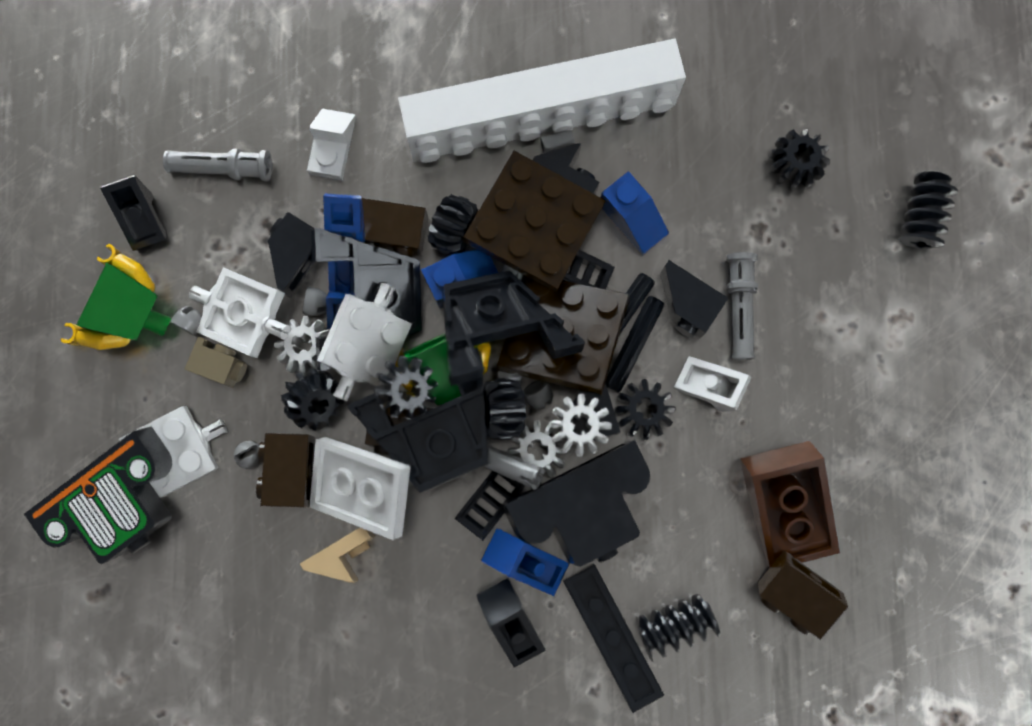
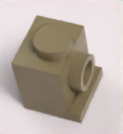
(215, 364)

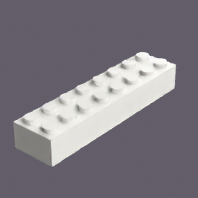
(542, 100)

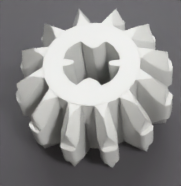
(292, 353)
(567, 427)
(545, 442)

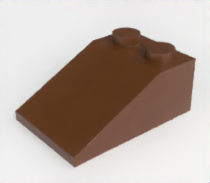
(791, 502)

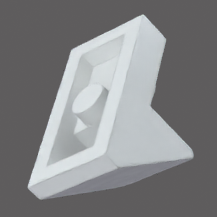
(331, 143)
(713, 384)

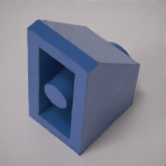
(634, 213)
(456, 268)
(524, 562)

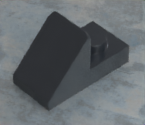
(562, 161)
(134, 211)

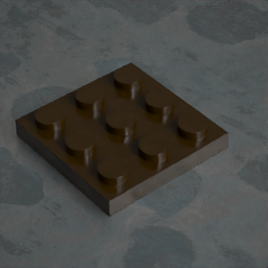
(534, 221)
(586, 311)

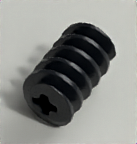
(926, 210)
(677, 626)

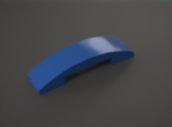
(346, 218)

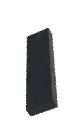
(613, 638)

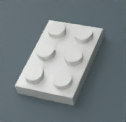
(359, 487)

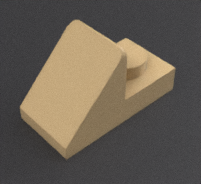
(332, 560)

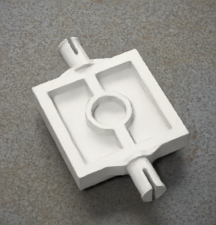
(240, 312)
(363, 340)
(187, 446)

